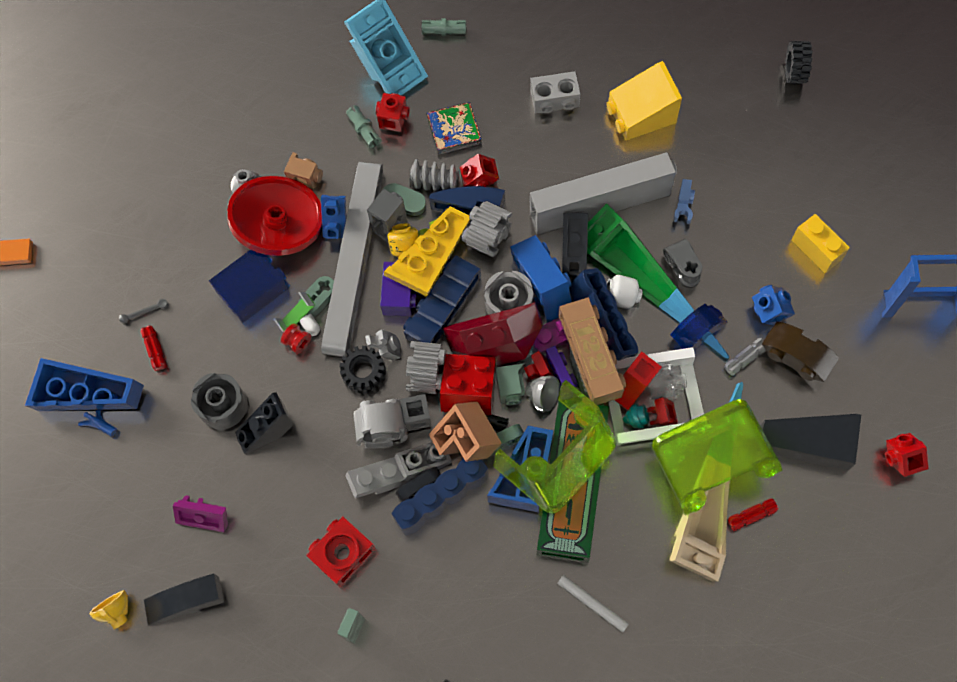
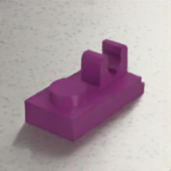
(550, 335)
(200, 514)

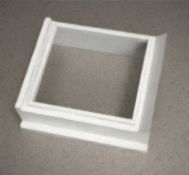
(681, 357)

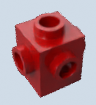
(392, 112)
(479, 171)
(906, 454)

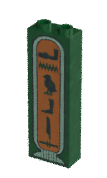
(570, 530)

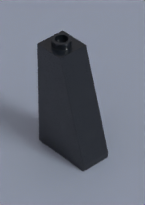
(816, 439)

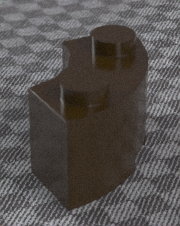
(808, 357)

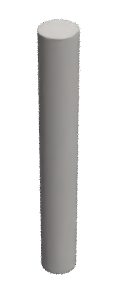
(593, 603)

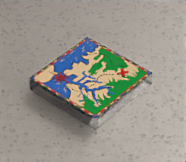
(454, 128)

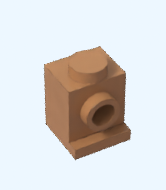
(303, 170)

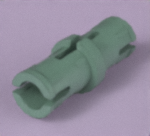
(443, 27)
(363, 126)

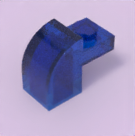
(698, 326)

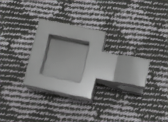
(387, 344)

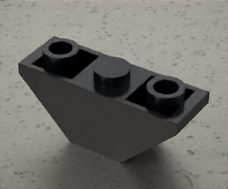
(265, 425)

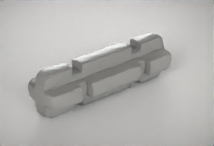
(745, 357)

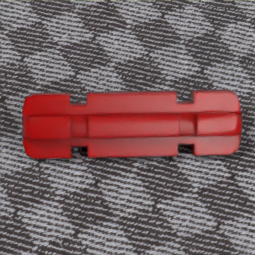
(153, 348)
(752, 514)

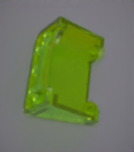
(713, 452)

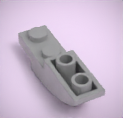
(395, 471)

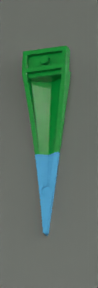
(622, 252)

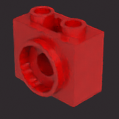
(340, 535)

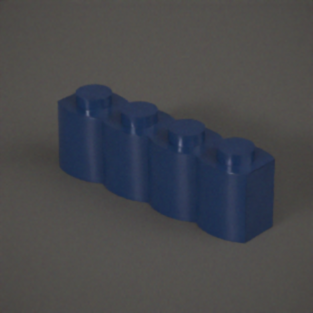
(593, 285)
(443, 302)
(434, 498)

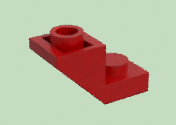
(637, 379)

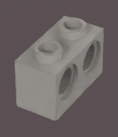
(553, 88)

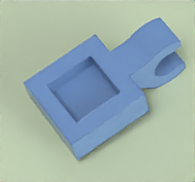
(686, 196)

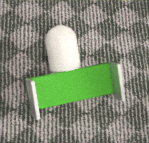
(299, 314)

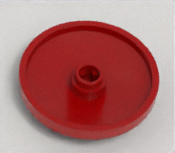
(274, 215)

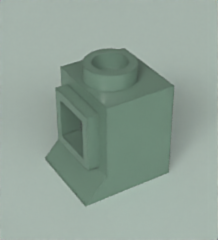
(510, 384)

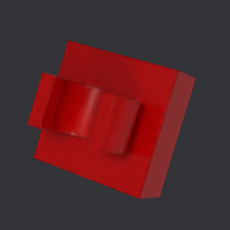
(539, 368)
(665, 412)

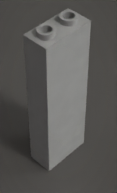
(618, 187)

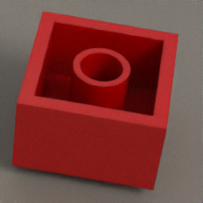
(468, 380)

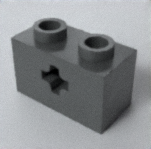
(386, 212)

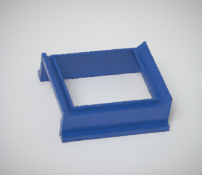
(907, 283)

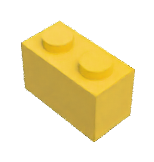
(820, 243)

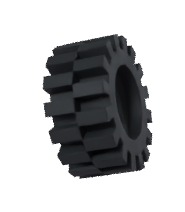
(798, 61)
(362, 355)

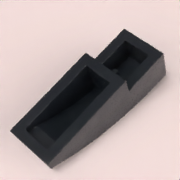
(183, 599)

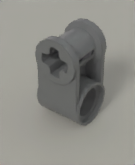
(684, 263)

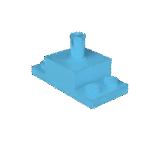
(385, 48)

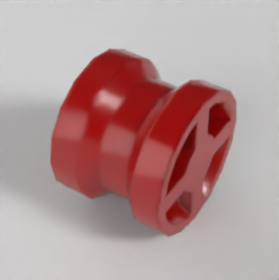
(295, 338)

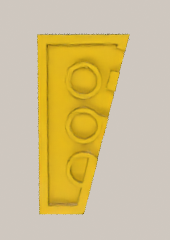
(426, 258)

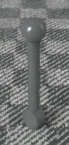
(162, 303)

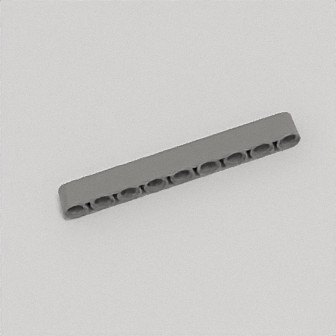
(351, 261)

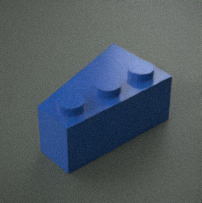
(544, 273)
(533, 442)

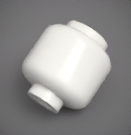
(625, 291)

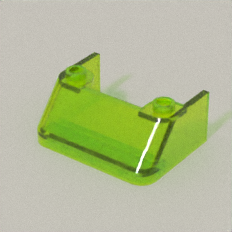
(557, 483)

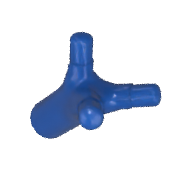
(98, 422)

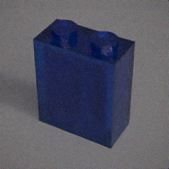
(249, 284)

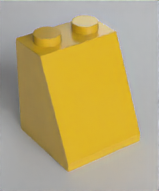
(645, 102)

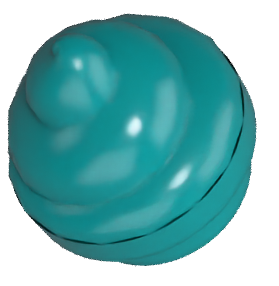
(637, 416)

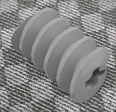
(433, 176)

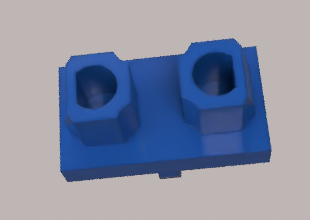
(333, 216)

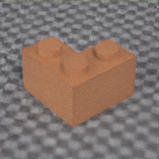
(465, 432)

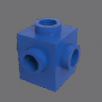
(773, 304)

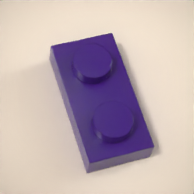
(557, 363)

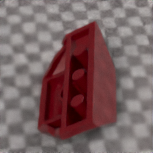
(500, 335)

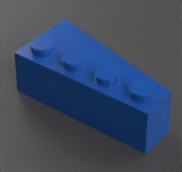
(72, 387)

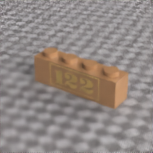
(591, 352)

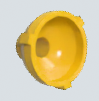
(112, 610)

